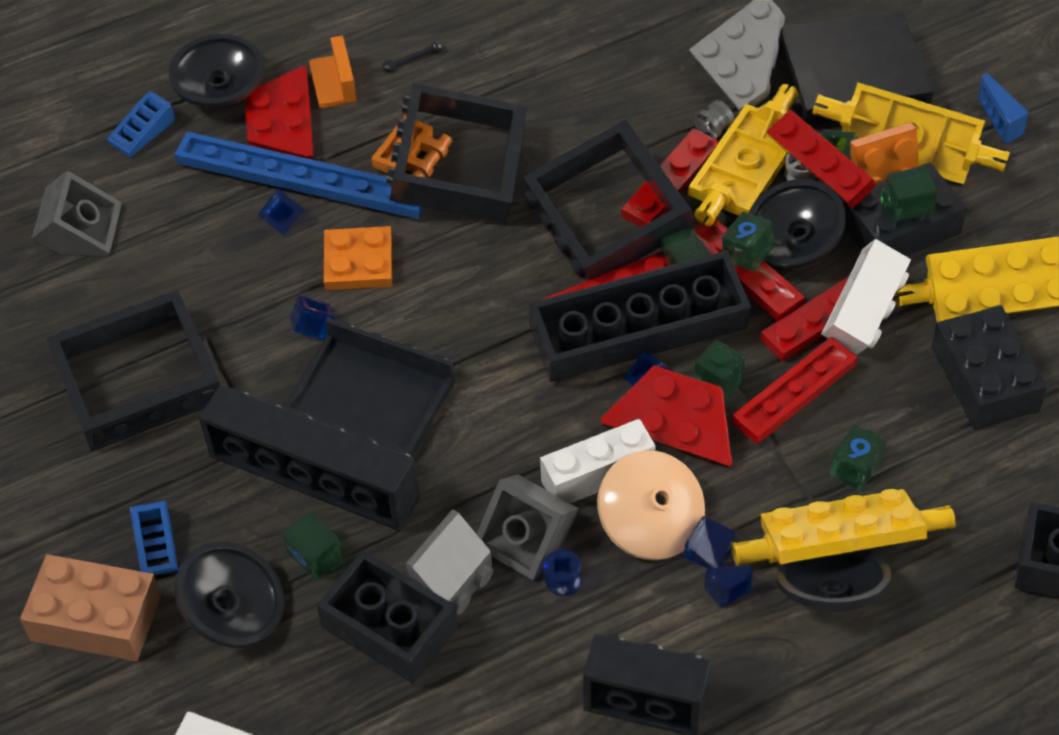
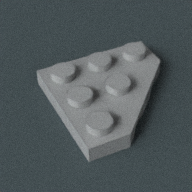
(743, 52)

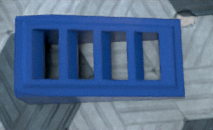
(150, 107)
(1002, 109)
(148, 513)

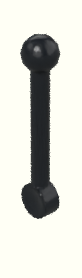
(389, 65)

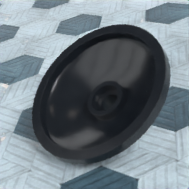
(216, 70)
(798, 209)
(835, 581)
(239, 582)

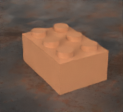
(91, 607)

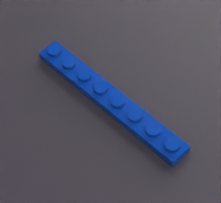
(291, 173)

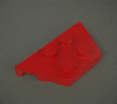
(281, 115)
(677, 414)

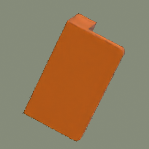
(333, 76)

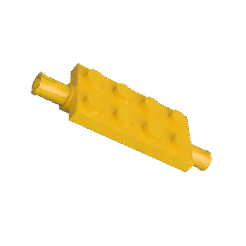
(943, 135)
(742, 161)
(970, 280)
(841, 527)

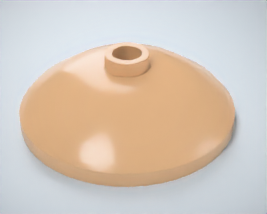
(631, 511)

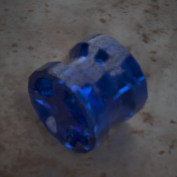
(562, 582)

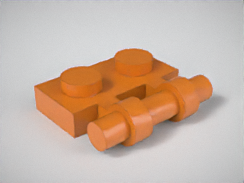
(421, 141)

